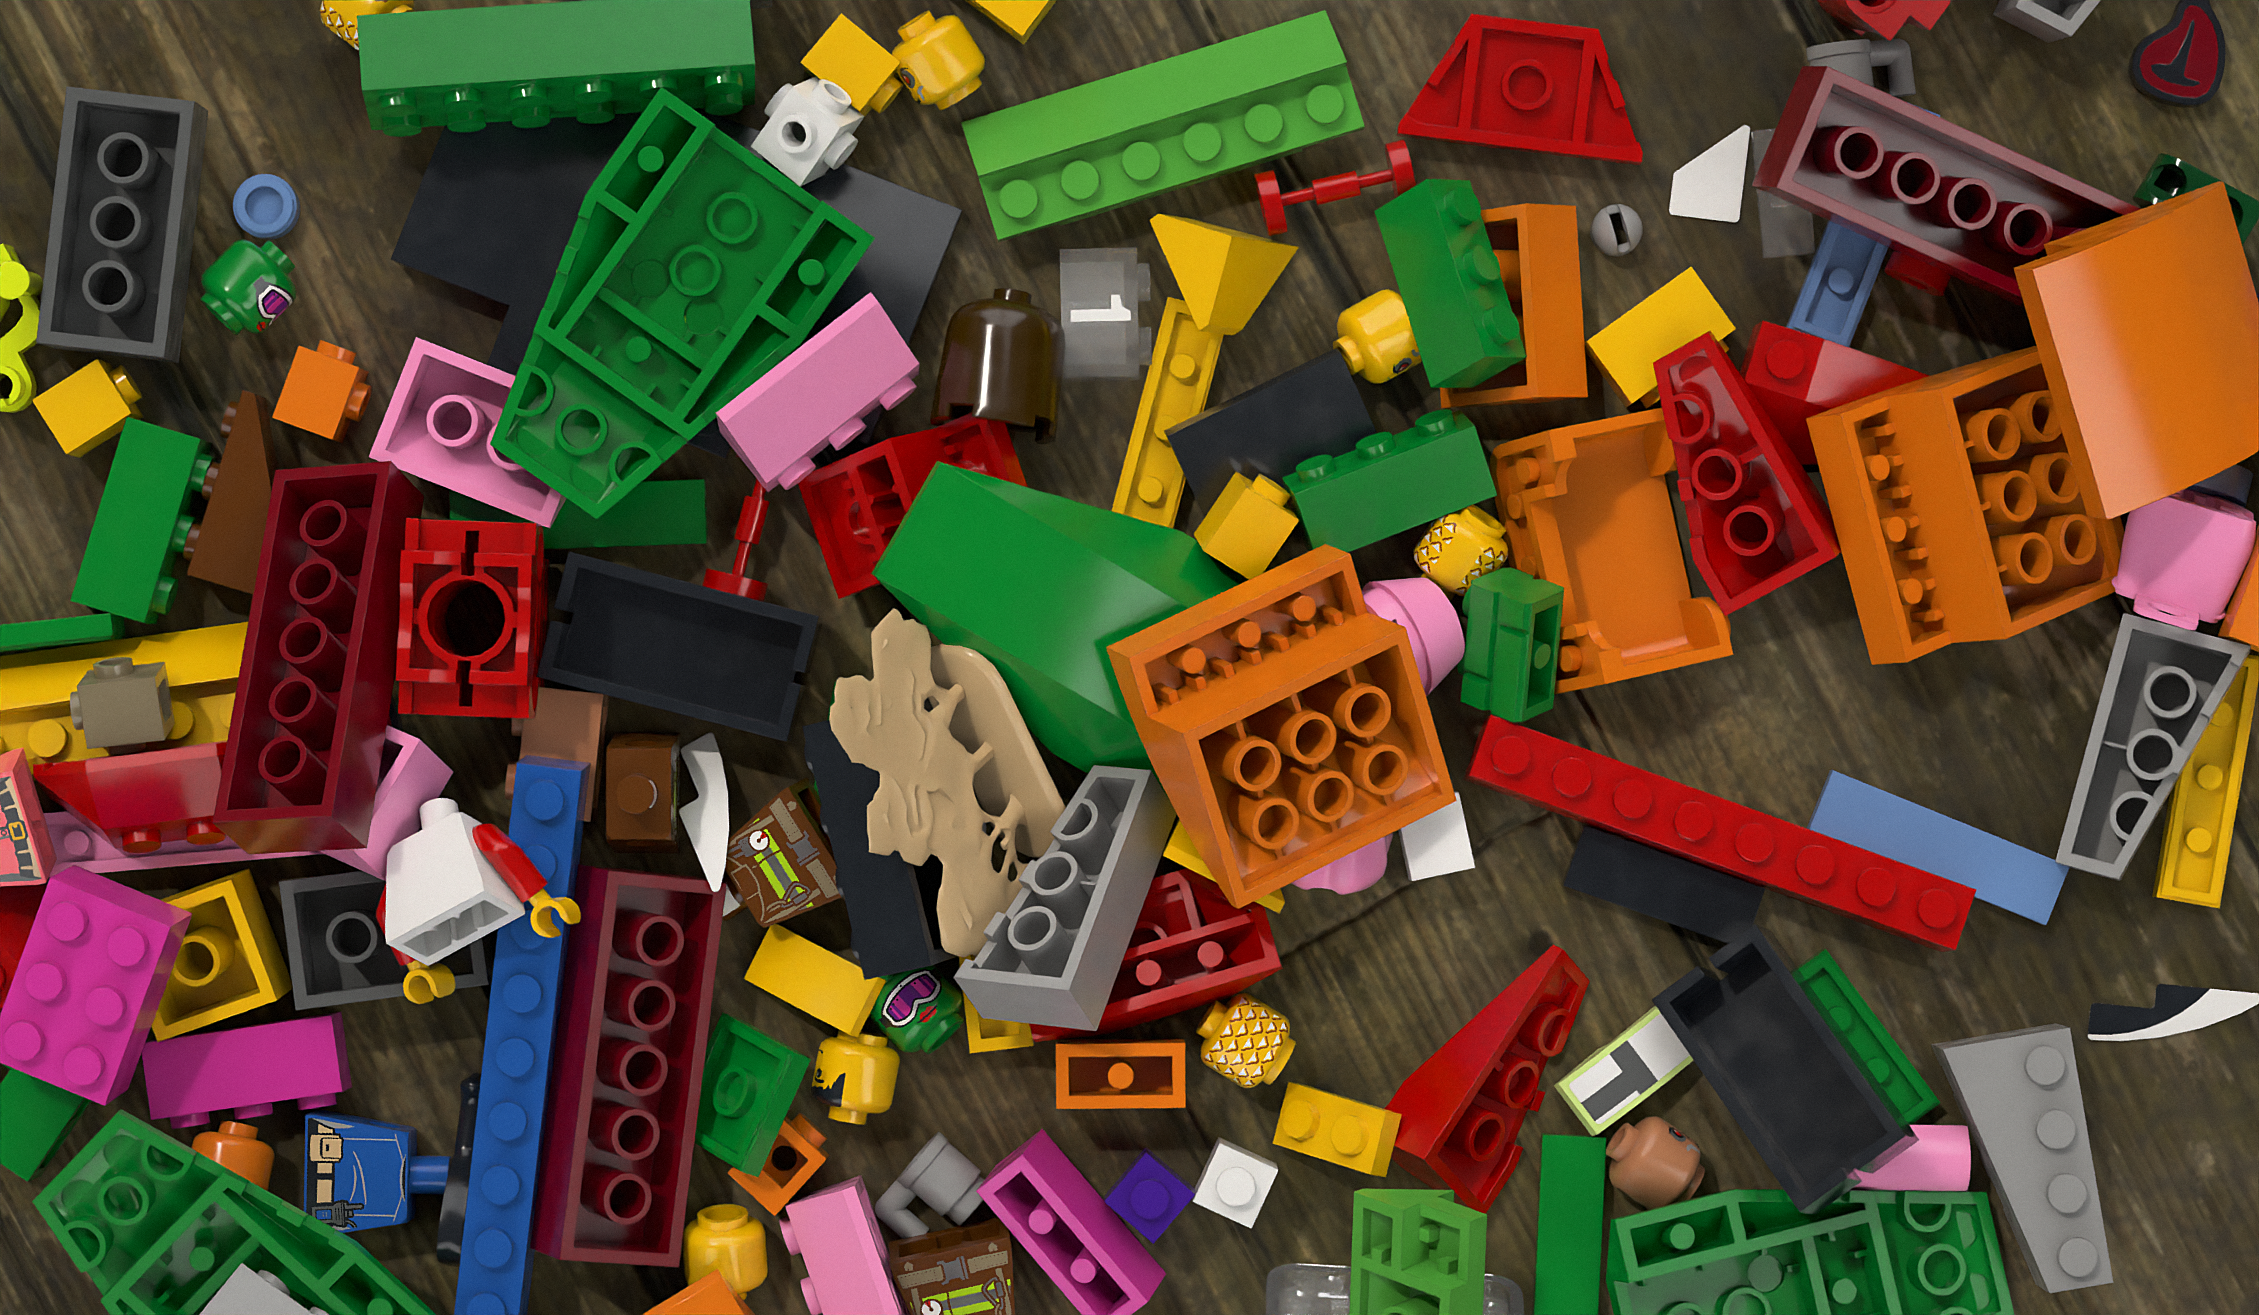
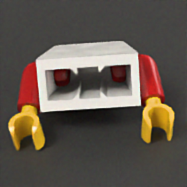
(454, 888)

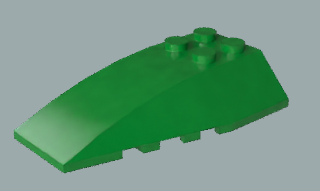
(665, 234)
(1043, 595)
(172, 1226)
(1852, 1258)

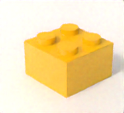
(225, 959)

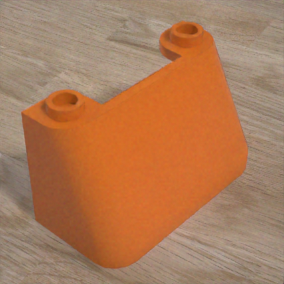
(1598, 519)

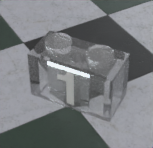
(1101, 314)

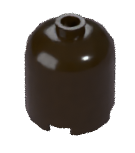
(1002, 365)

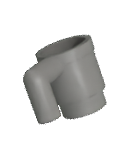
(1860, 55)
(938, 1177)

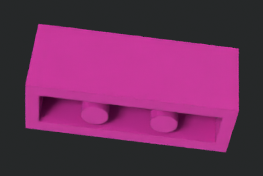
(247, 1069)
(1070, 1230)

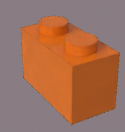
(1120, 1073)

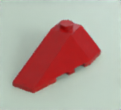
(1476, 1089)

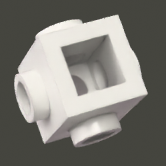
(808, 129)

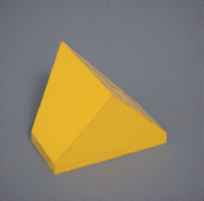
(1220, 269)

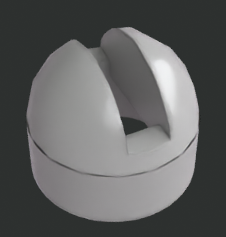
(1604, 235)

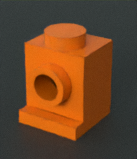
(779, 1185)

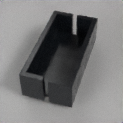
(680, 647)
(885, 897)
(1785, 1070)

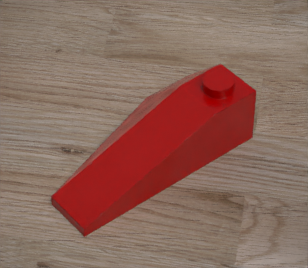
(1807, 375)
(1742, 487)

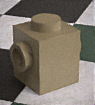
(123, 705)

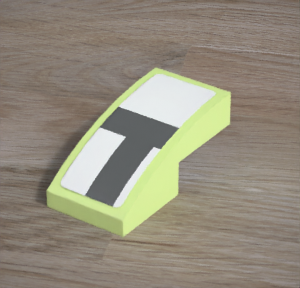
(1624, 1072)

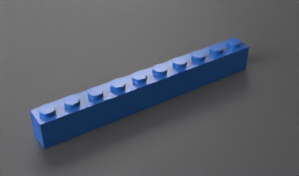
(520, 1048)

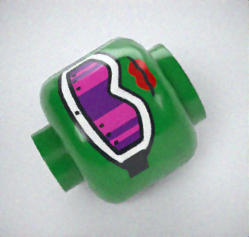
(248, 286)
(918, 1009)

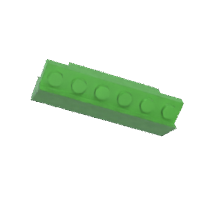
(1163, 126)
(1416, 1254)

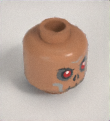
(1654, 1163)

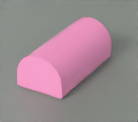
(1932, 1164)

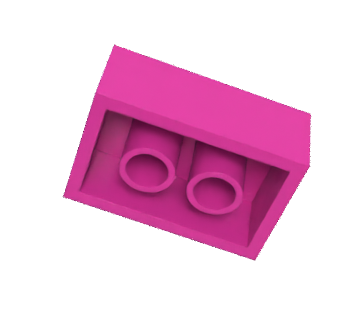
(89, 984)

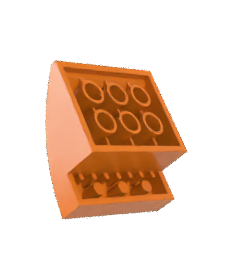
(2149, 348)
(1960, 509)
(1284, 723)

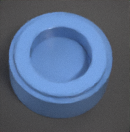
(266, 206)

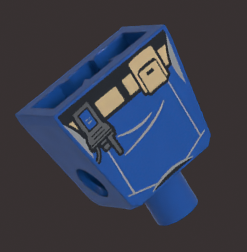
(365, 1171)

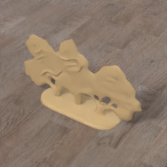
(936, 764)

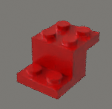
(867, 494)

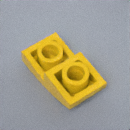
(814, 979)

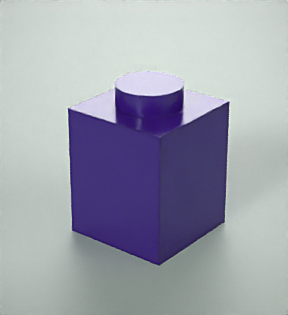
(1149, 1195)

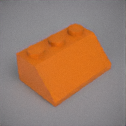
(1543, 286)

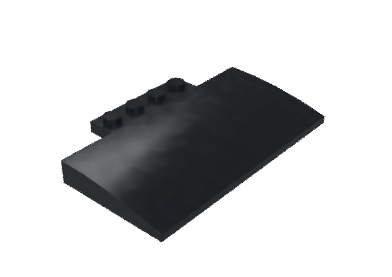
(509, 196)

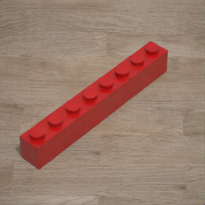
(1719, 834)

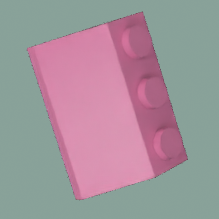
(819, 395)
(444, 428)
(842, 1252)

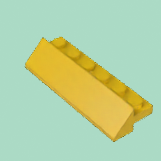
(200, 675)

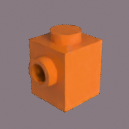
(324, 391)

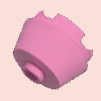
(1429, 621)

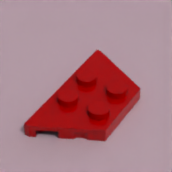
(1526, 92)

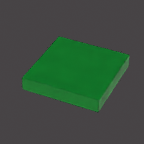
(745, 1093)

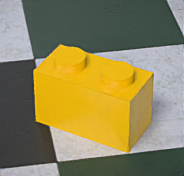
(1653, 329)

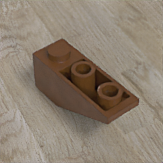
(239, 495)

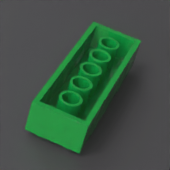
(552, 62)

